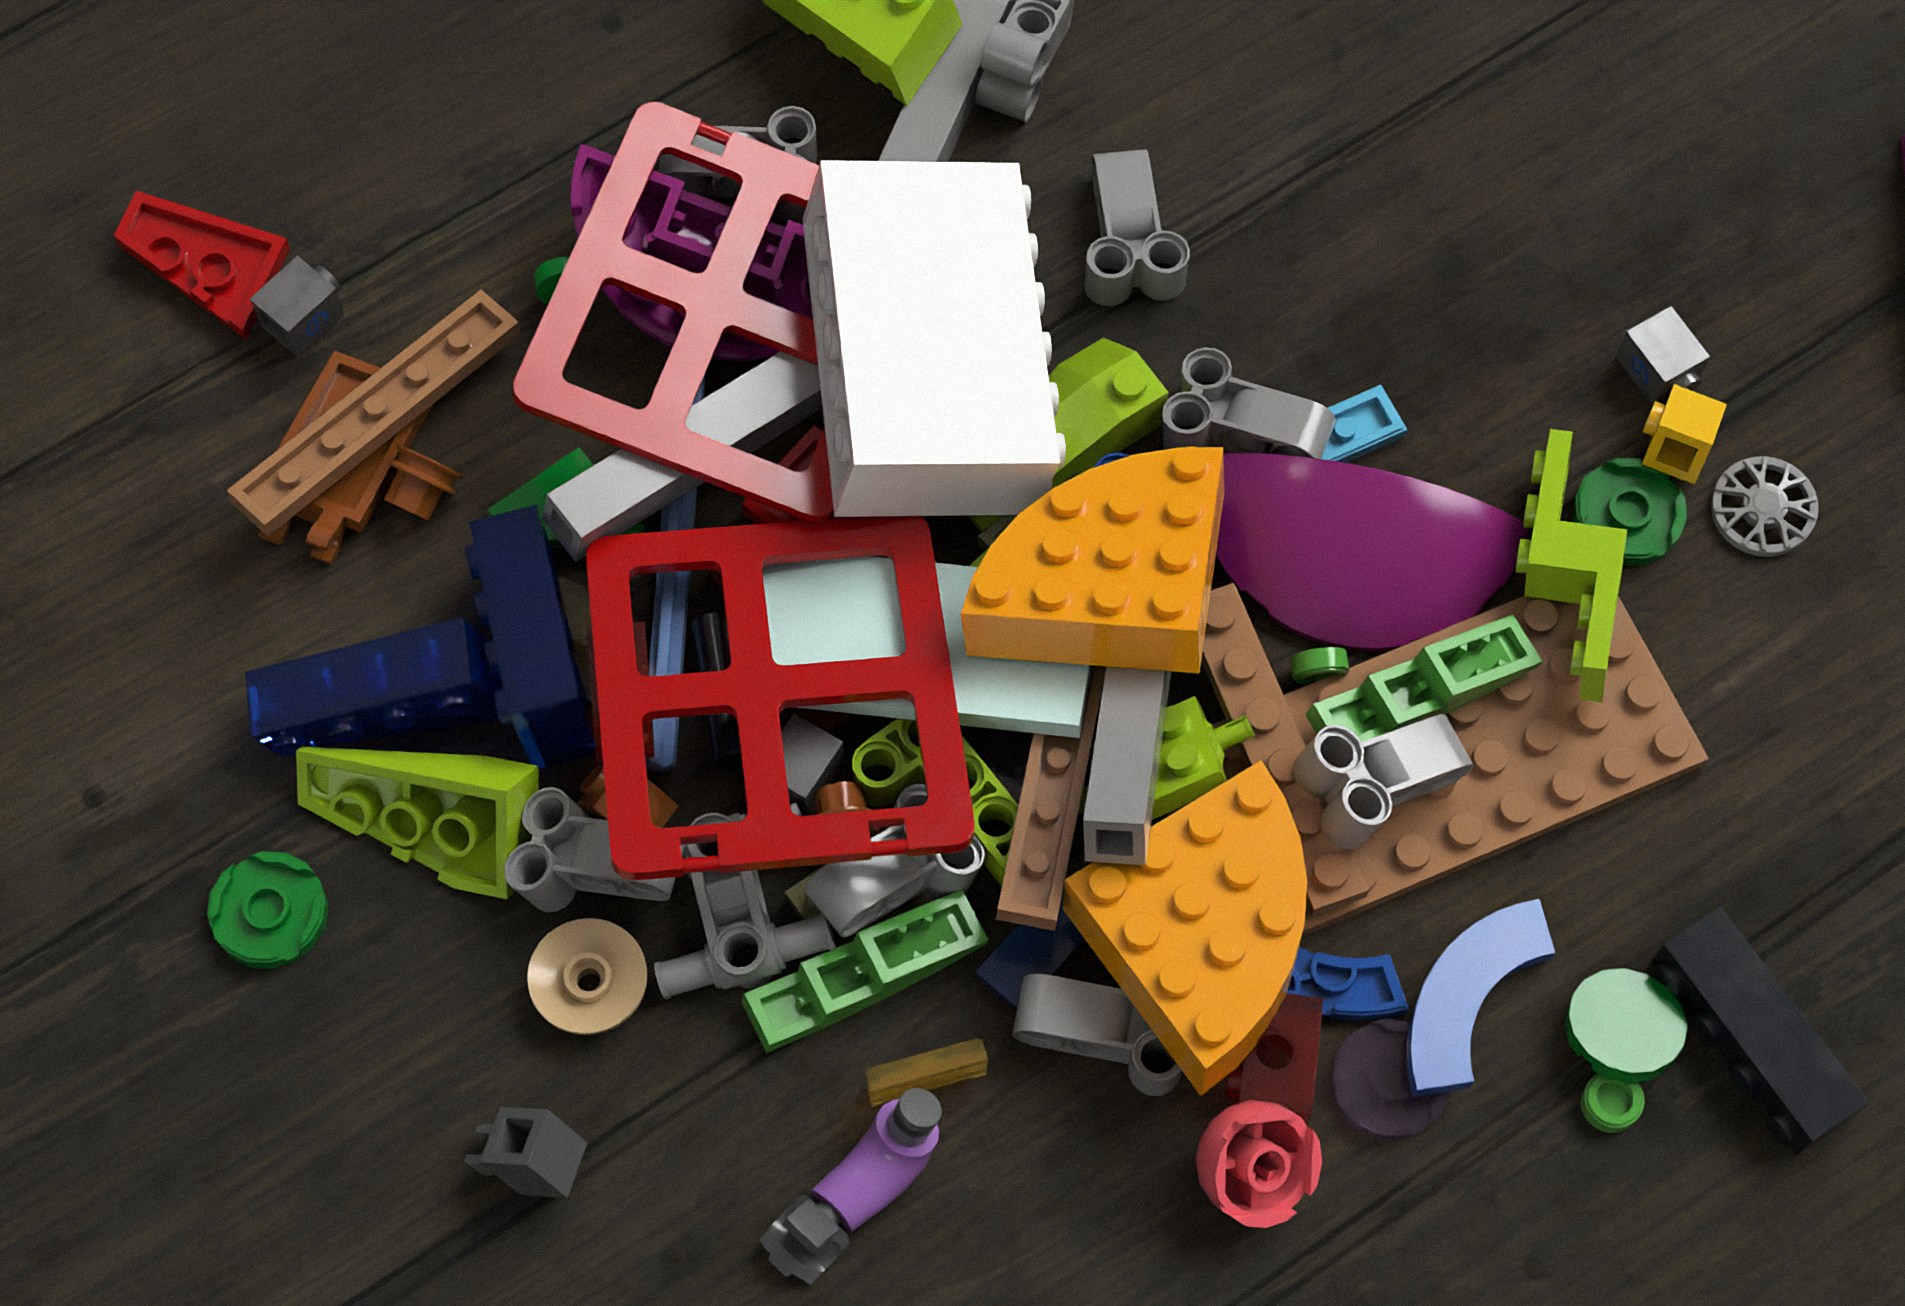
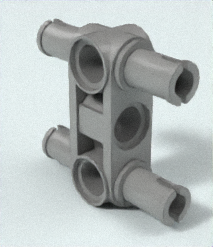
(736, 917)

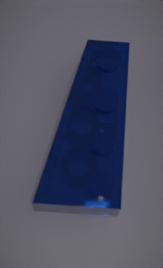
(530, 637)
(375, 689)

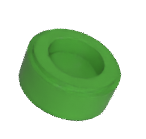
(1318, 664)
(1611, 1103)

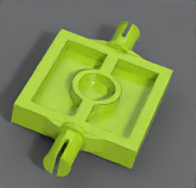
(1190, 756)

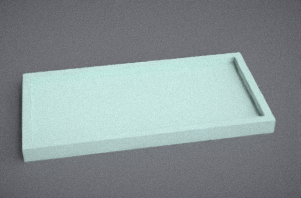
(853, 613)

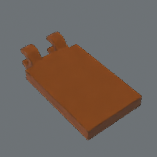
(356, 494)

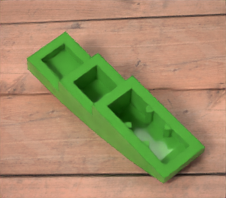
(1432, 683)
(864, 971)

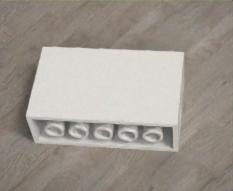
(930, 339)

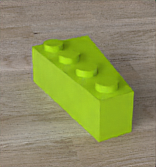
(885, 38)

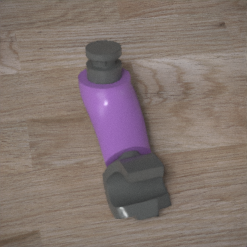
(874, 1173)

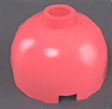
(1258, 1162)

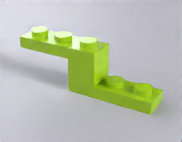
(1572, 564)

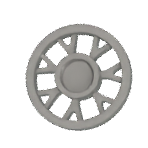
(1764, 506)

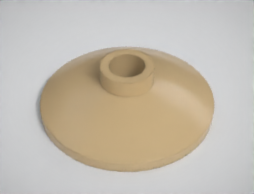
(584, 949)

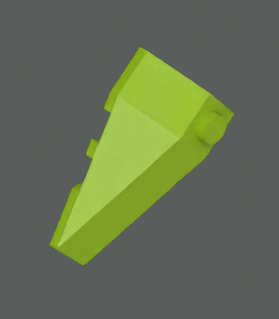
(1103, 407)
(429, 807)

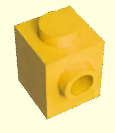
(1682, 433)

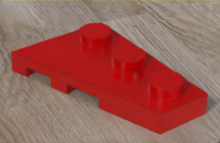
(203, 255)

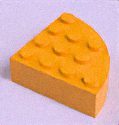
(1106, 568)
(1206, 925)

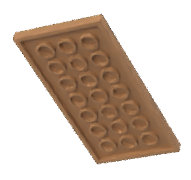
(1532, 747)

